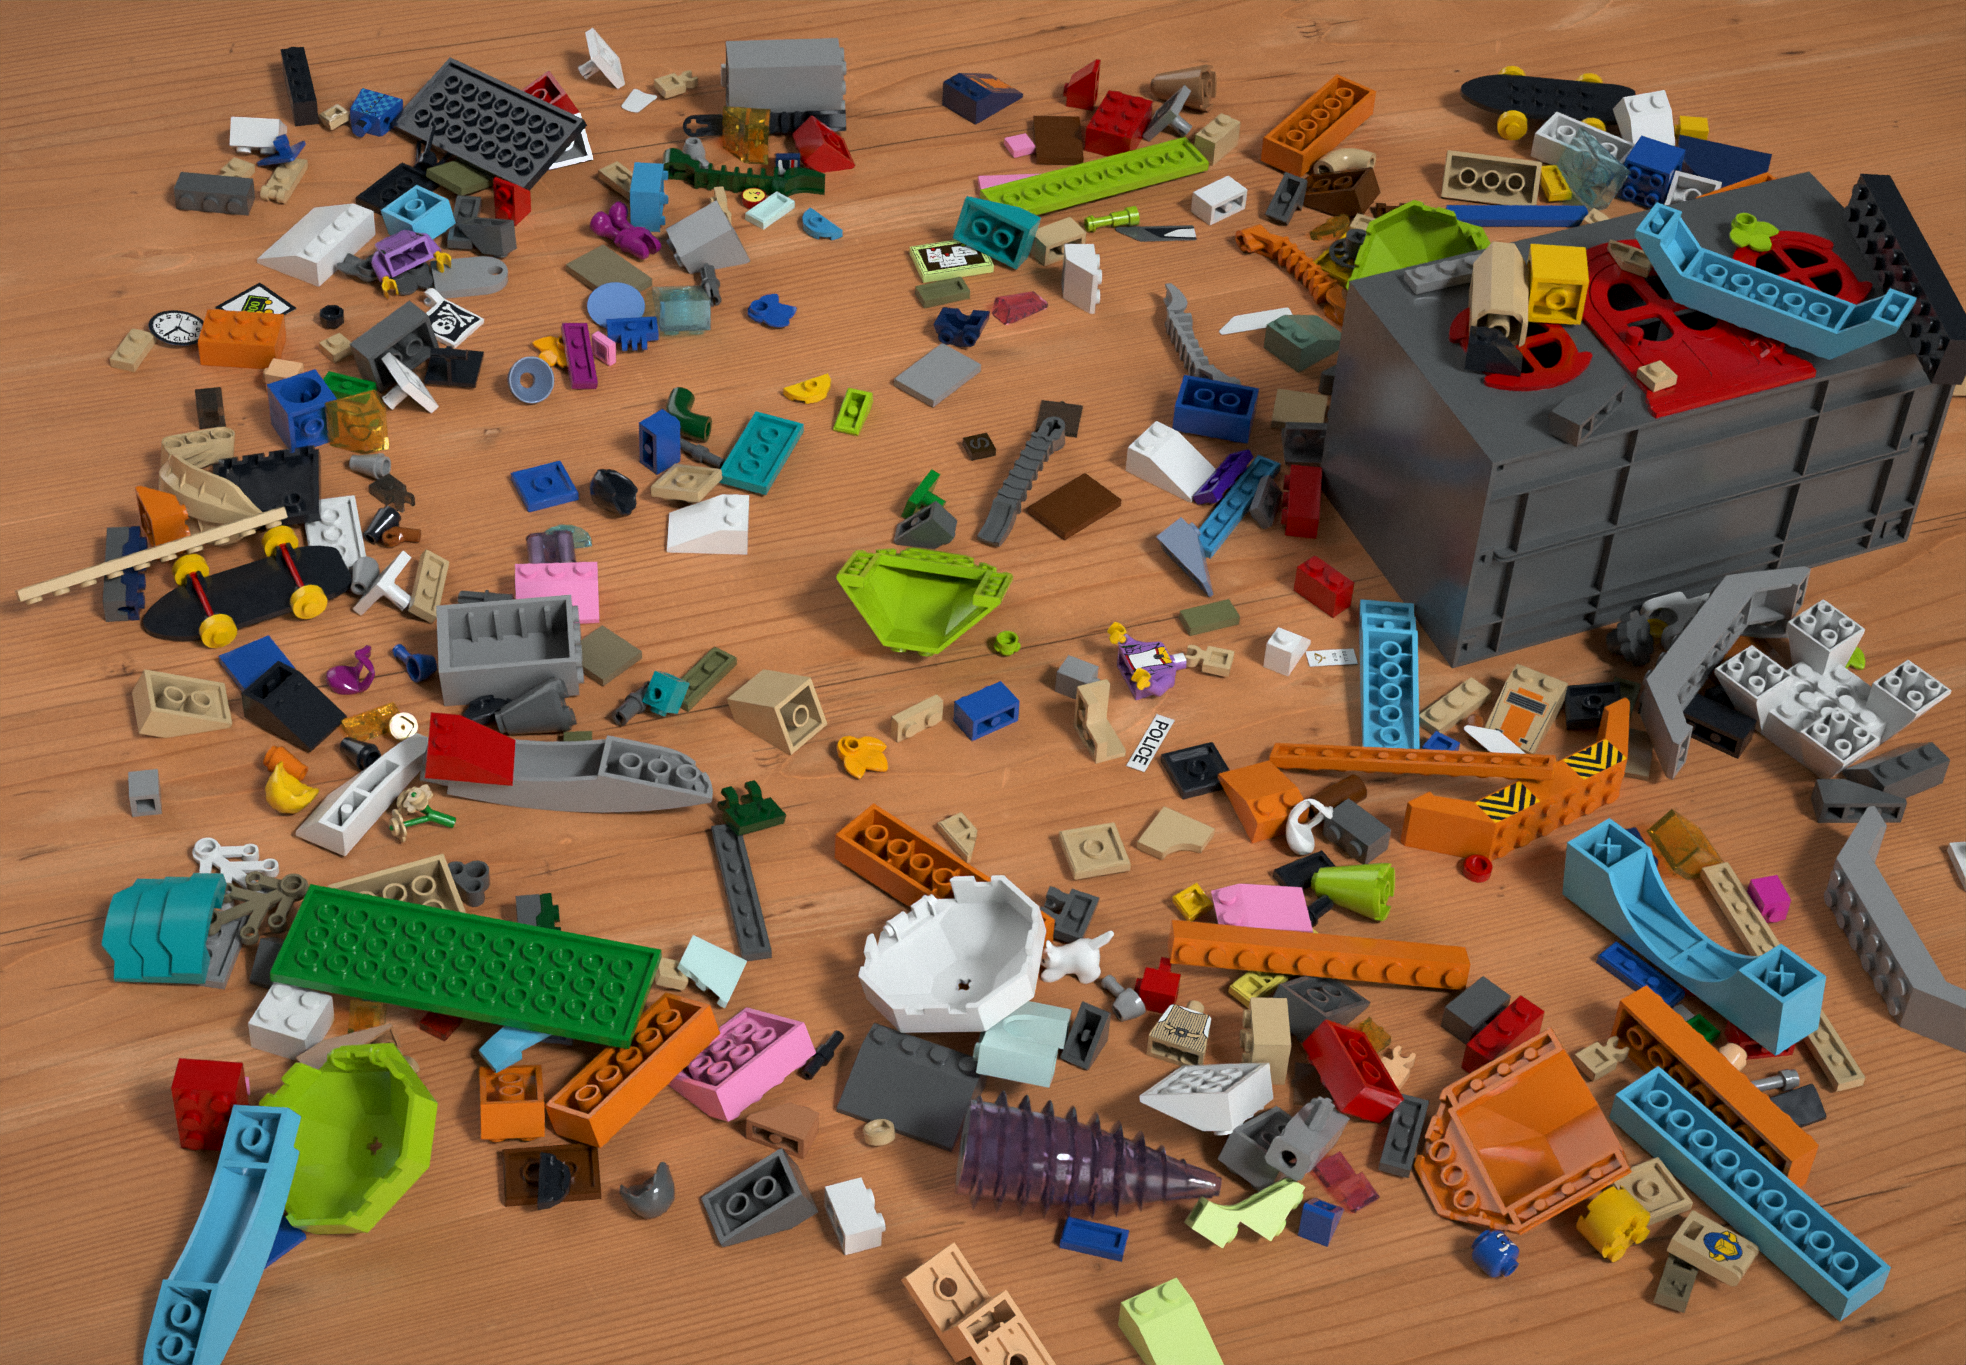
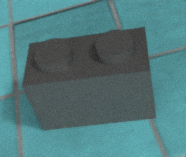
(1357, 832)
(1474, 1009)

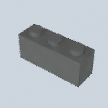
(214, 193)

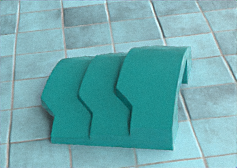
(162, 928)

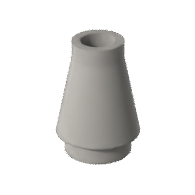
(372, 464)
(364, 574)

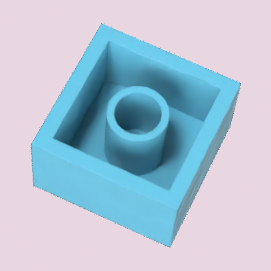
(419, 212)

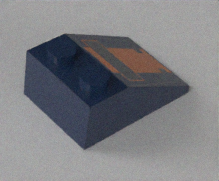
(977, 95)

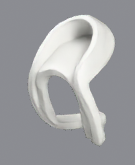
(1300, 835)

